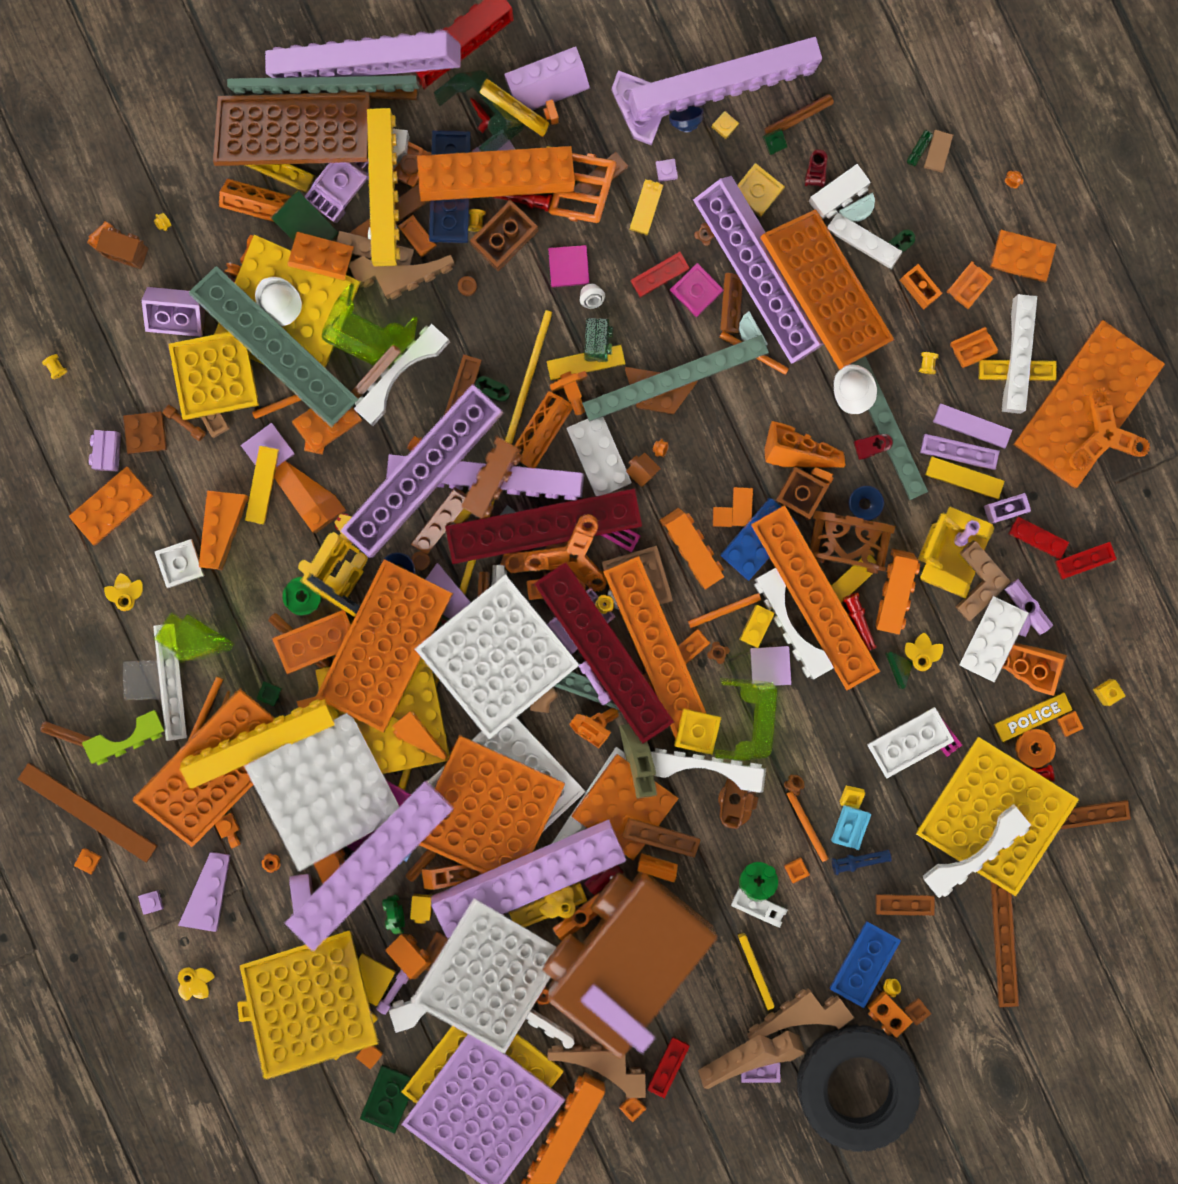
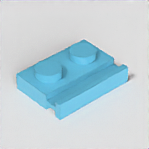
(851, 827)

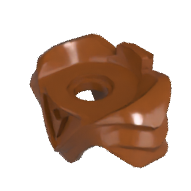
(736, 814)

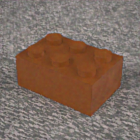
(504, 235)

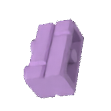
(105, 450)
(1007, 508)

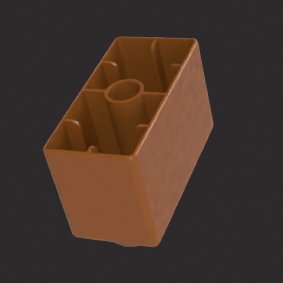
(632, 955)

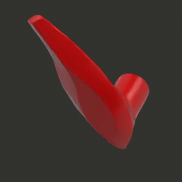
(482, 114)

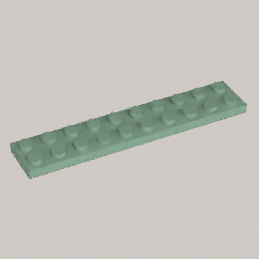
(273, 346)

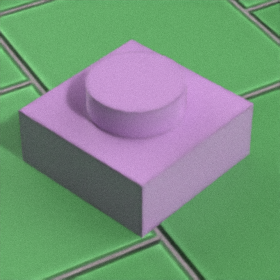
(666, 170)
(150, 902)

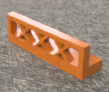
(252, 205)
(543, 432)

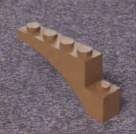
(400, 277)
(801, 1011)
(751, 1055)
(605, 1063)

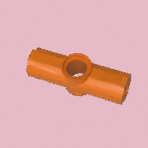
(571, 925)

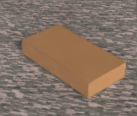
(938, 151)

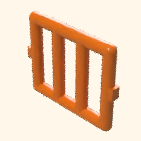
(599, 200)

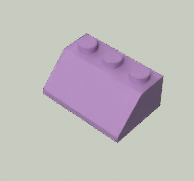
(172, 312)

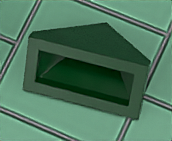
(900, 667)

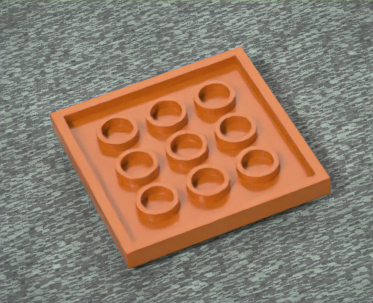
(615, 799)

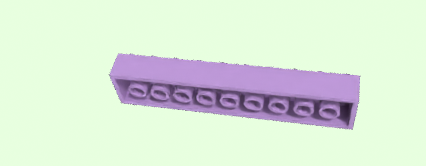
(366, 57)
(724, 79)
(740, 239)
(421, 471)
(522, 479)
(369, 865)
(532, 875)

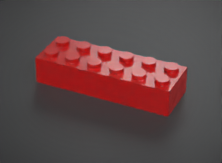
(472, 31)

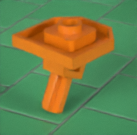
(569, 383)
(593, 728)

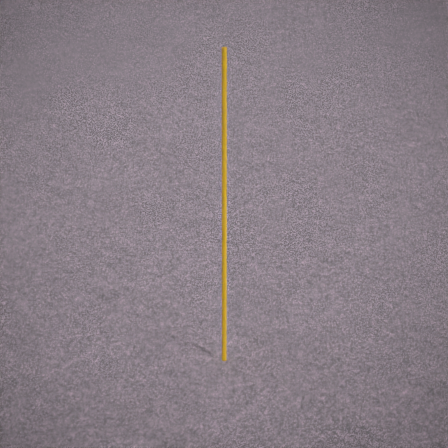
(509, 438)

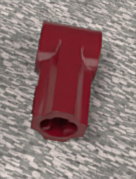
(600, 880)

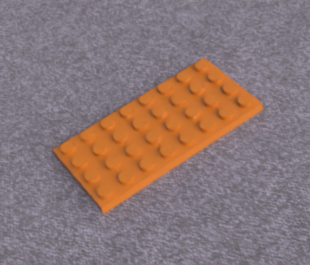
(827, 288)
(1066, 414)
(381, 643)
(196, 810)

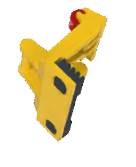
(318, 572)

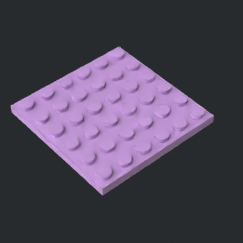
(483, 1111)

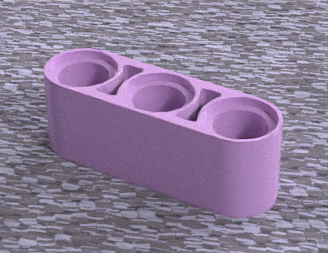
(301, 890)

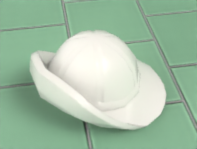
(278, 300)
(855, 389)

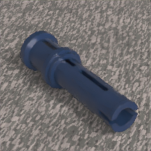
(850, 860)

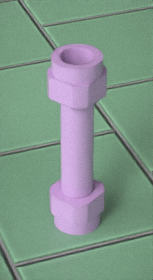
(971, 528)
(603, 697)
(384, 1005)

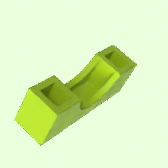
(147, 727)

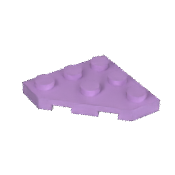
(621, 90)

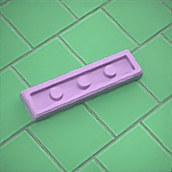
(972, 426)
(959, 452)
(618, 1018)

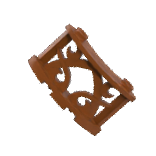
(874, 529)

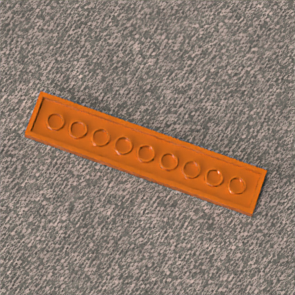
(815, 597)
(653, 639)

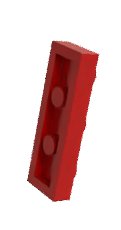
(659, 274)
(1038, 538)
(1085, 560)
(668, 1067)

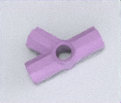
(1036, 617)

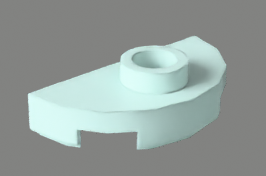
(860, 209)
(748, 328)

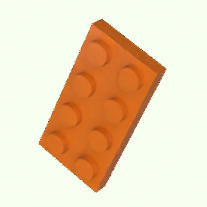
(110, 506)
(312, 642)

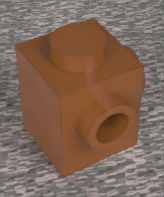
(642, 469)

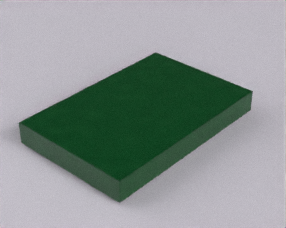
(300, 216)
(386, 1101)

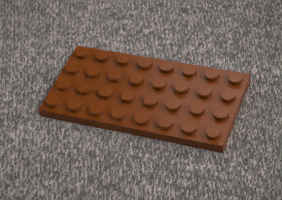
(291, 129)

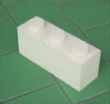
(840, 192)

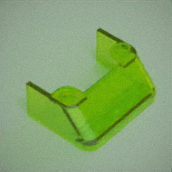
(361, 336)
(191, 638)
(765, 698)

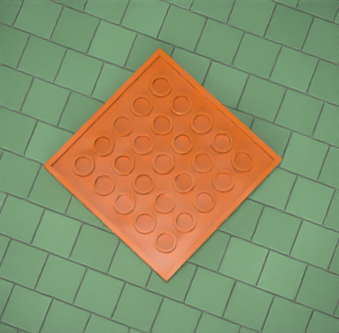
(495, 804)

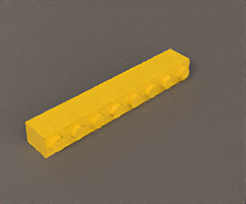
(382, 187)
(257, 743)

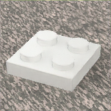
(179, 563)

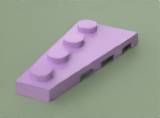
(458, 600)
(207, 897)

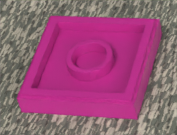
(568, 266)
(696, 290)

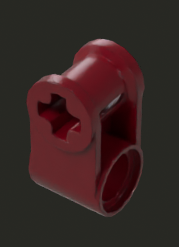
(816, 172)
(871, 445)

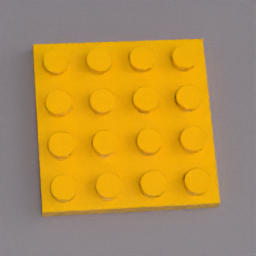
(212, 375)

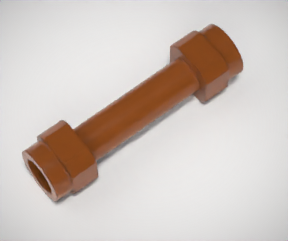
(196, 432)

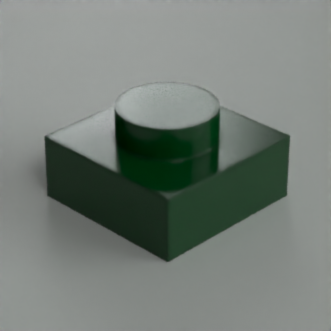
(775, 141)
(269, 693)

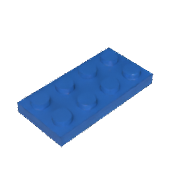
(745, 550)
(865, 964)

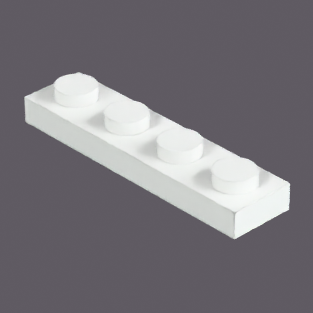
(864, 241)

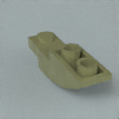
(640, 762)

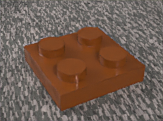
(145, 432)

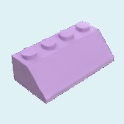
(548, 79)

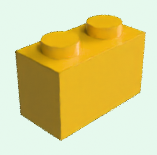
(756, 626)

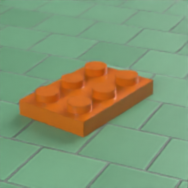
(320, 256)
(1023, 256)
(318, 432)

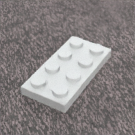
(599, 456)
(994, 639)
(910, 742)

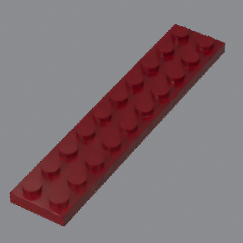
(541, 526)
(604, 652)

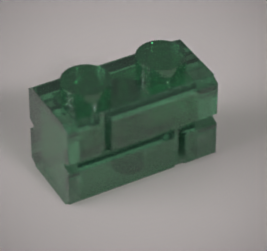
(597, 340)

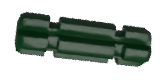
(919, 148)

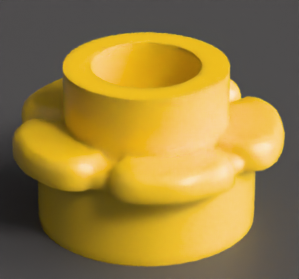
(162, 221)
(604, 599)
(892, 987)

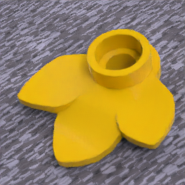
(123, 589)
(923, 649)
(556, 901)
(196, 985)

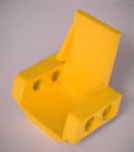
(944, 564)

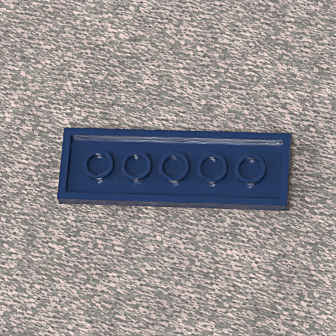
(450, 216)

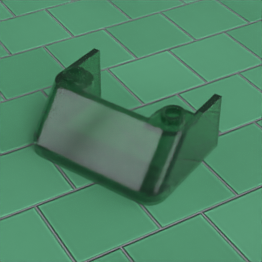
(501, 125)

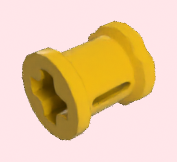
(476, 220)
(928, 363)
(54, 366)

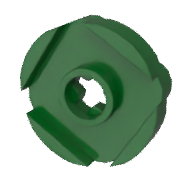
(295, 605)
(751, 889)
(395, 914)

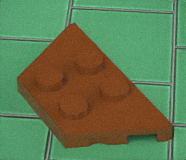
(665, 403)

